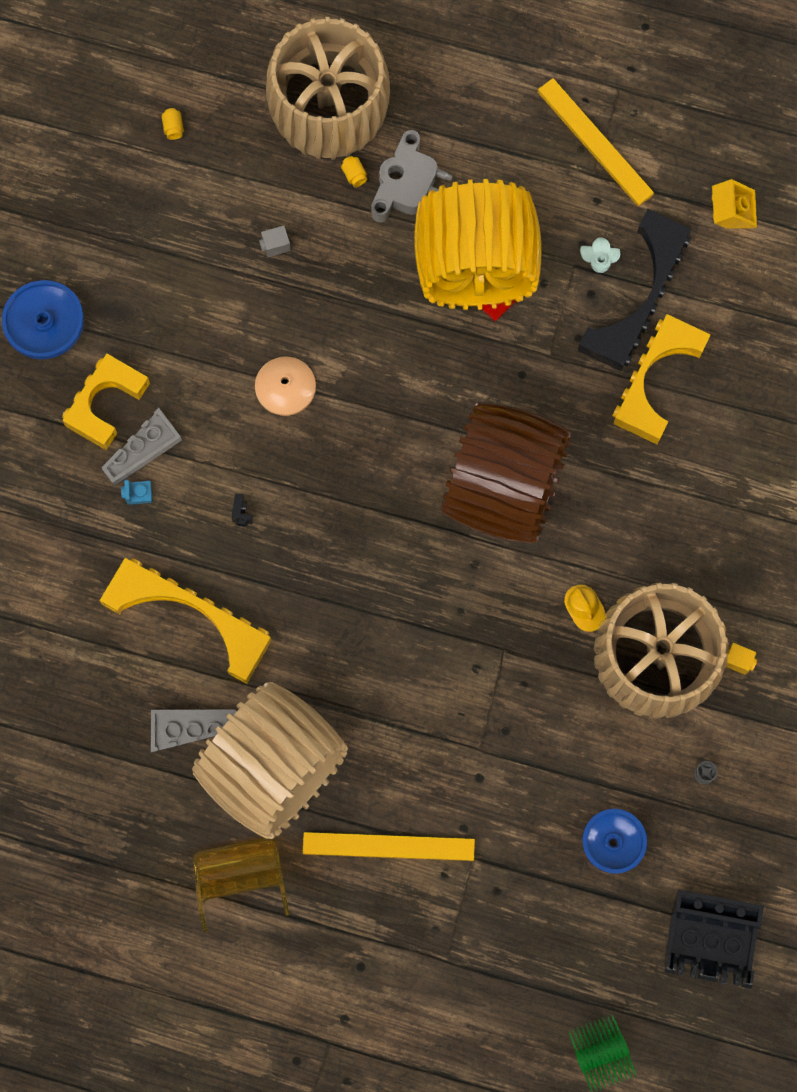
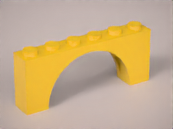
(672, 338)

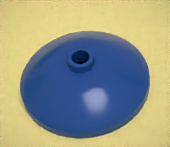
(626, 831)

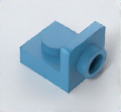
(137, 492)

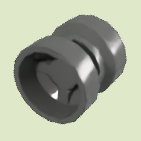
(708, 770)

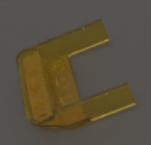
(237, 870)

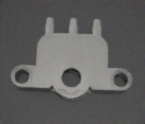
(417, 179)

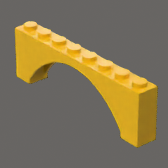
(138, 585)

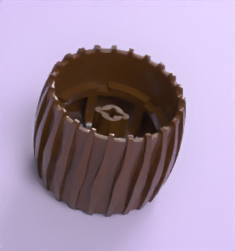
(506, 472)

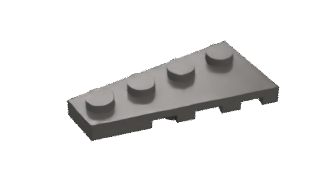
(143, 447)
(180, 727)

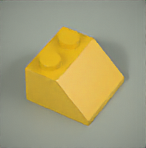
(734, 205)

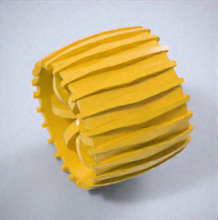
(477, 244)

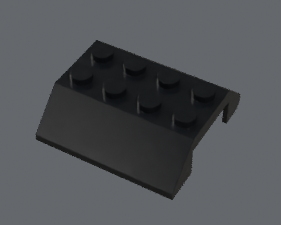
(713, 937)

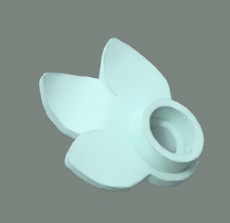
(600, 255)

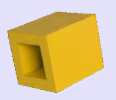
(741, 659)

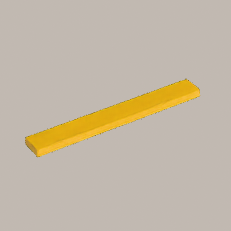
(595, 142)
(388, 846)

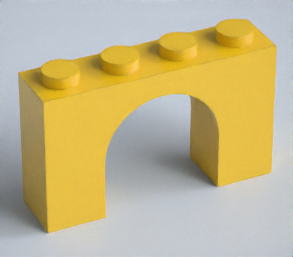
(109, 374)

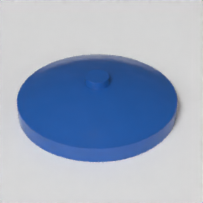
(42, 319)

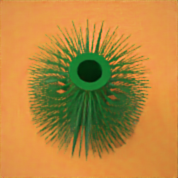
(602, 1053)

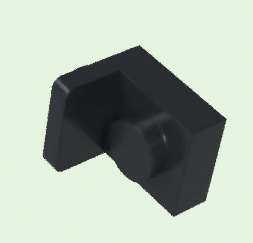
(238, 508)

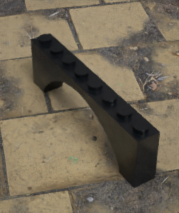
(615, 342)

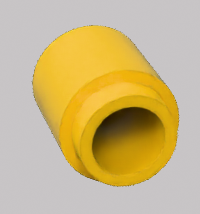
(172, 124)
(354, 171)

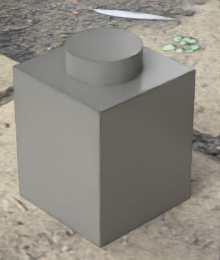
(275, 241)

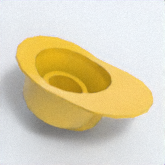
(584, 607)

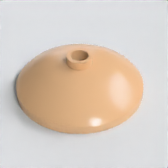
(289, 397)

